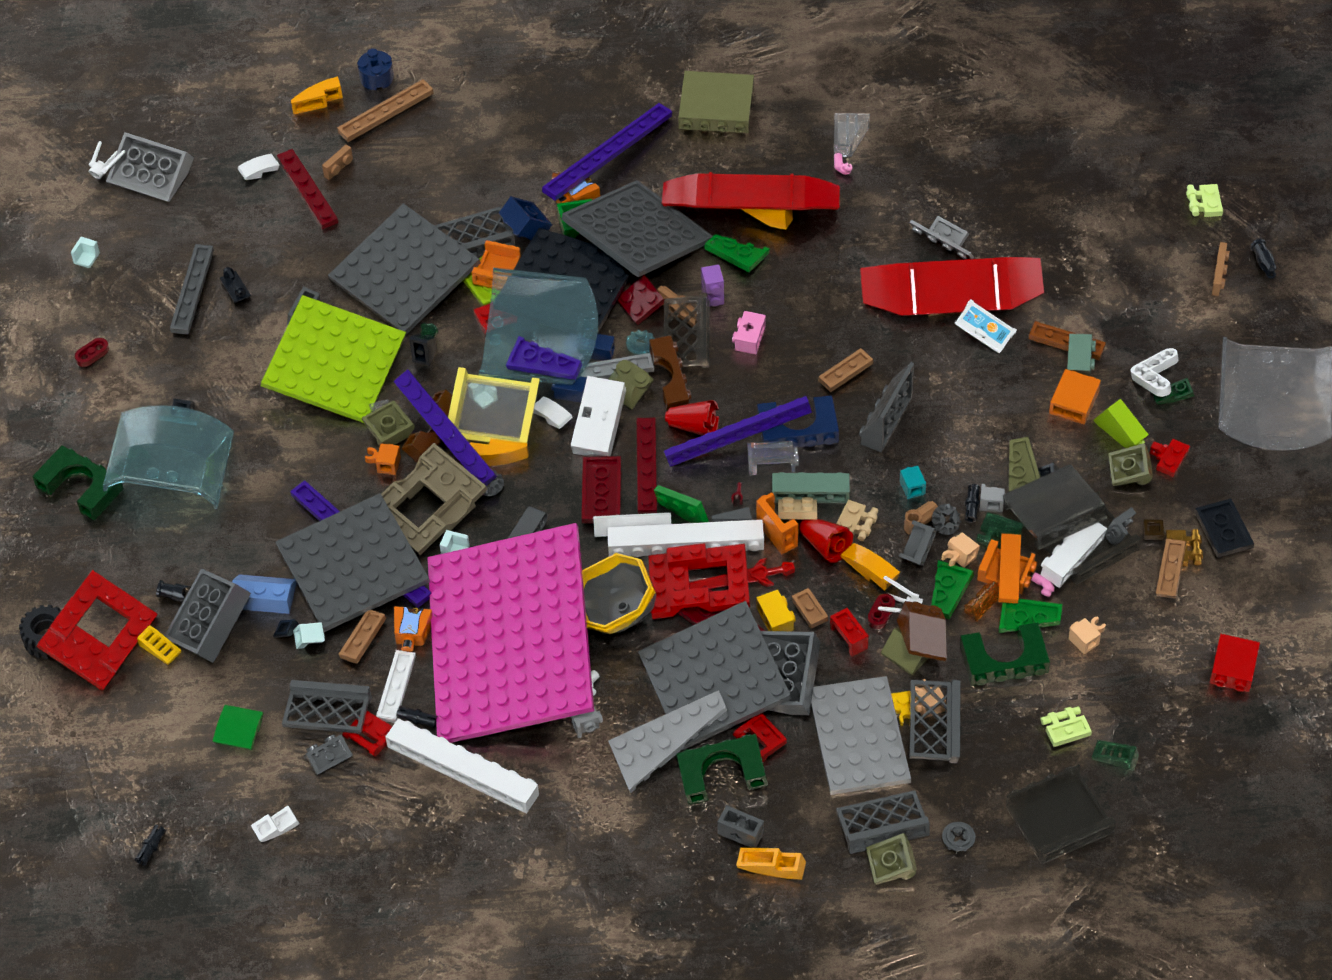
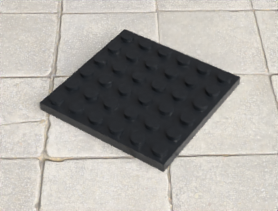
(572, 257)

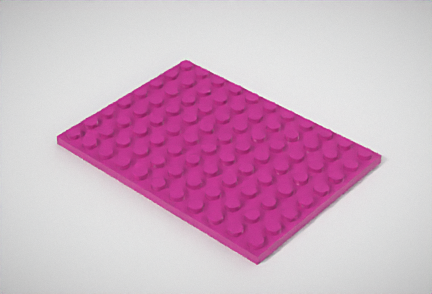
(509, 634)

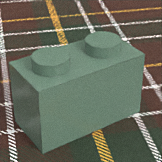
(1080, 353)

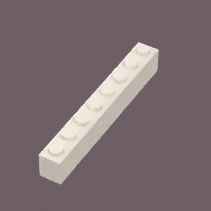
(655, 539)
(462, 765)

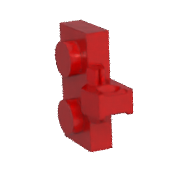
(1169, 456)

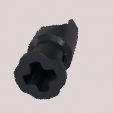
(1264, 257)
(172, 591)

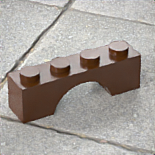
(664, 354)
(420, 441)

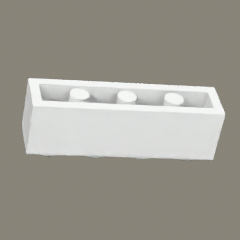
(1072, 553)

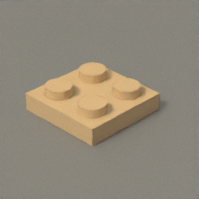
(797, 508)

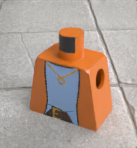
(585, 190)
(411, 626)

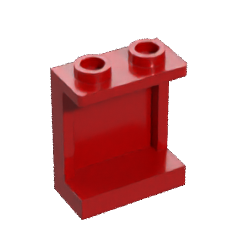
(1234, 662)

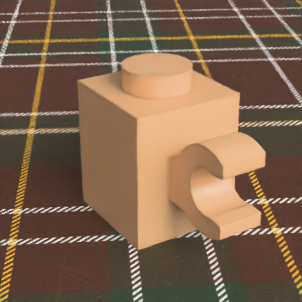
(961, 550)
(1086, 634)
(930, 700)

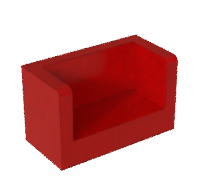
(850, 631)

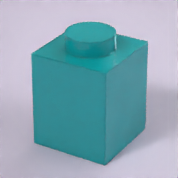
(912, 482)

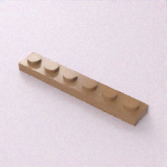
(385, 110)

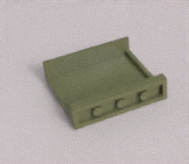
(716, 101)

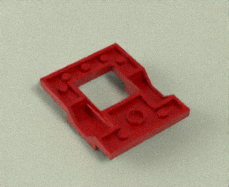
(672, 585)
(81, 650)

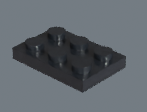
(1224, 528)

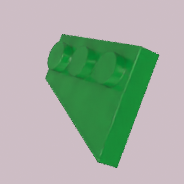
(740, 255)
(682, 505)
(950, 586)
(1029, 612)

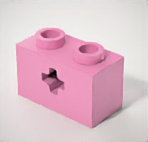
(749, 332)

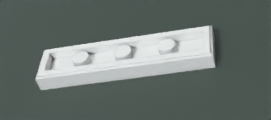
(602, 522)
(396, 685)

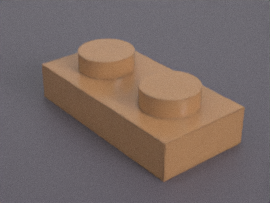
(337, 162)
(809, 608)

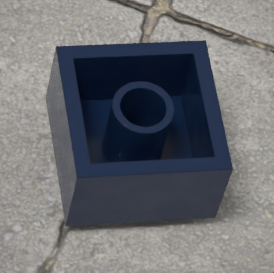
(524, 217)

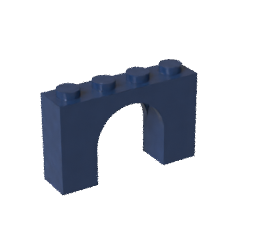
(602, 351)
(821, 432)

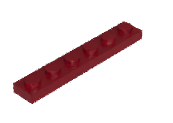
(307, 189)
(646, 465)

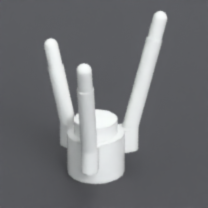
(98, 168)
(914, 597)

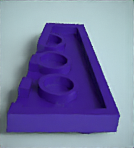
(535, 359)

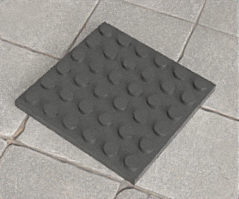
(636, 228)
(404, 269)
(352, 562)
(713, 656)

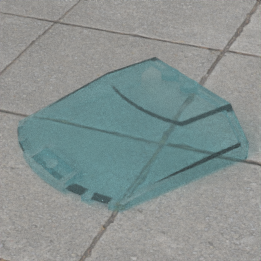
(541, 309)
(171, 451)

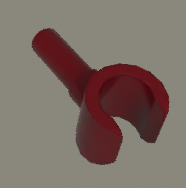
(737, 495)

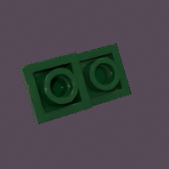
(1179, 391)

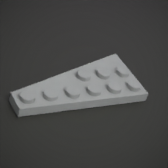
(658, 741)

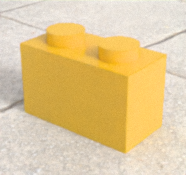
(774, 612)

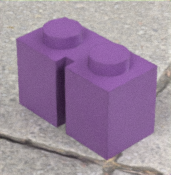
(713, 284)

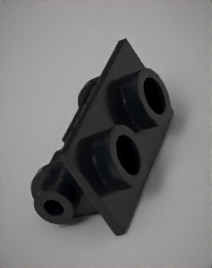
(234, 285)

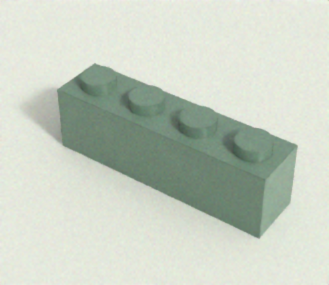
(819, 486)

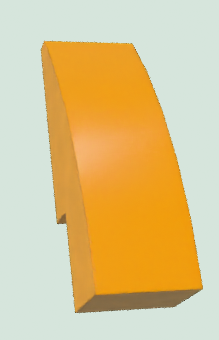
(317, 96)
(501, 451)
(870, 565)
(772, 862)

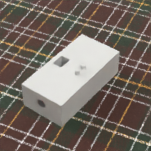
(598, 417)

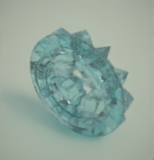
(639, 347)

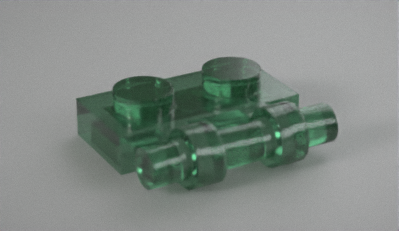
(997, 525)

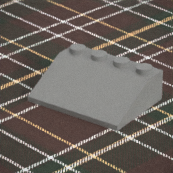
(149, 167)

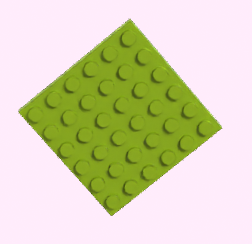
(333, 359)

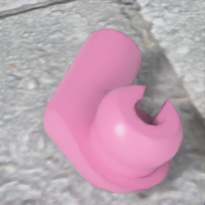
(843, 168)
(1046, 584)

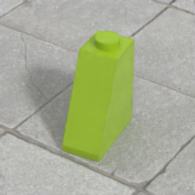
(1121, 425)

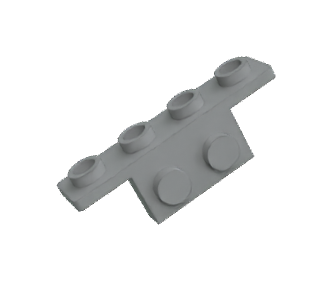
(946, 233)

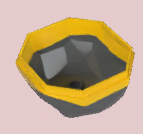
(610, 587)

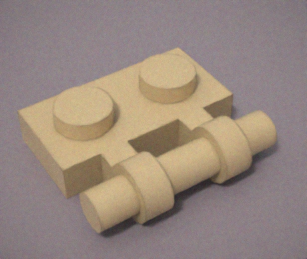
(853, 514)

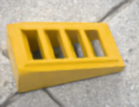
(150, 636)

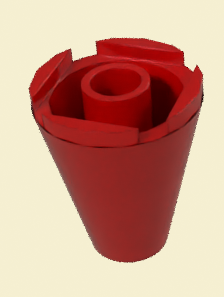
(694, 417)
(827, 538)

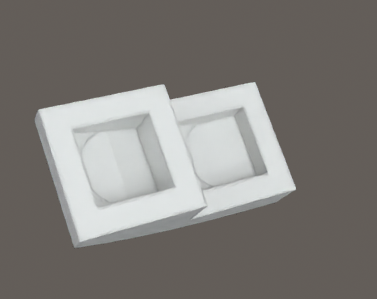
(255, 167)
(552, 412)
(271, 827)

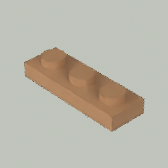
(1221, 269)
(845, 370)
(1171, 568)
(362, 636)

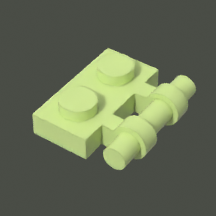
(1210, 200)
(1066, 731)

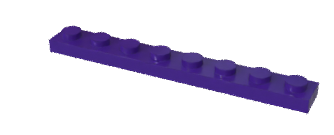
(444, 427)
(738, 431)

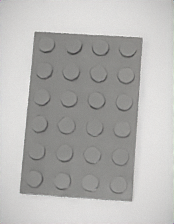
(859, 735)

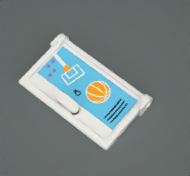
(986, 325)

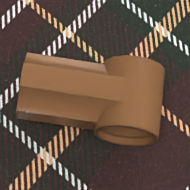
(922, 515)

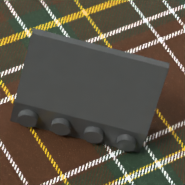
(888, 410)
(207, 615)
(797, 661)

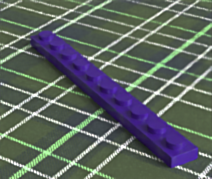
(606, 152)
(322, 508)

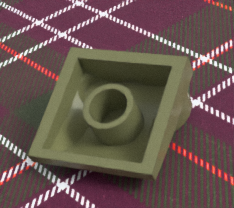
(635, 379)
(389, 424)
(1131, 465)
(892, 859)

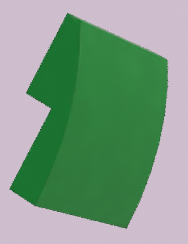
(238, 727)

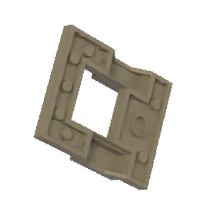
(448, 482)

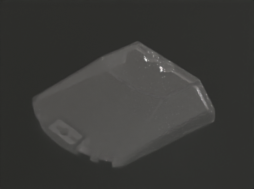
(1275, 395)

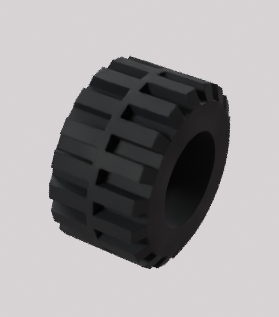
(33, 624)

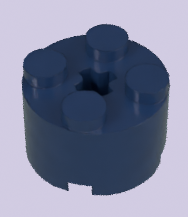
(375, 69)

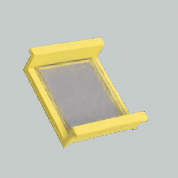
(492, 407)

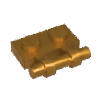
(1194, 540)

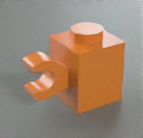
(386, 459)

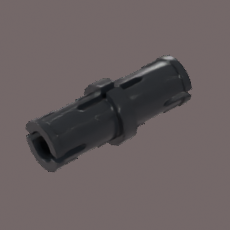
(972, 503)
(416, 716)
(150, 845)

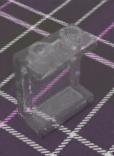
(771, 454)

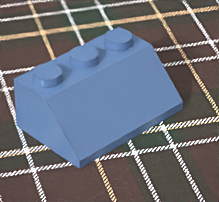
(267, 593)

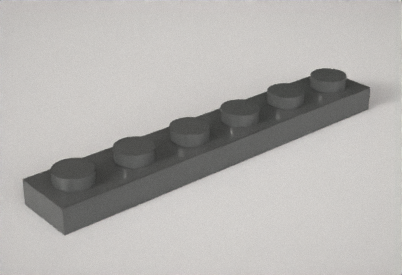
(191, 289)

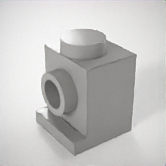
(991, 499)
(586, 722)

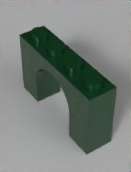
(66, 464)
(984, 669)
(696, 762)

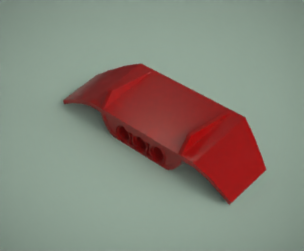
(751, 192)
(950, 284)

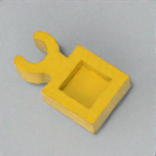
(902, 705)

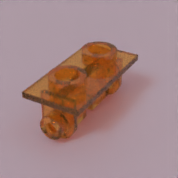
(986, 598)

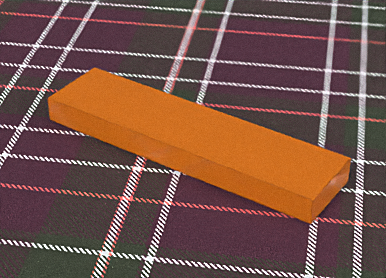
(1009, 568)

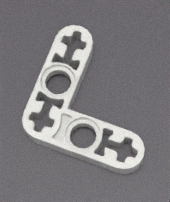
(1149, 369)

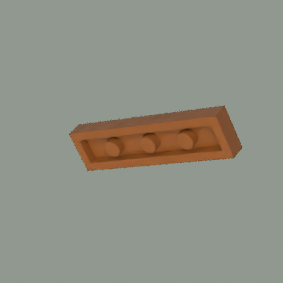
(1059, 338)

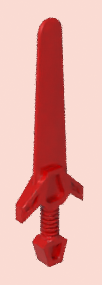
(758, 574)

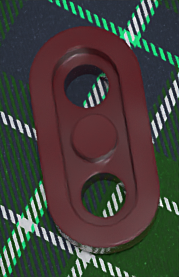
(90, 352)
(879, 623)

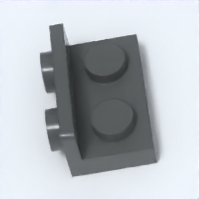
(1118, 528)
(328, 754)

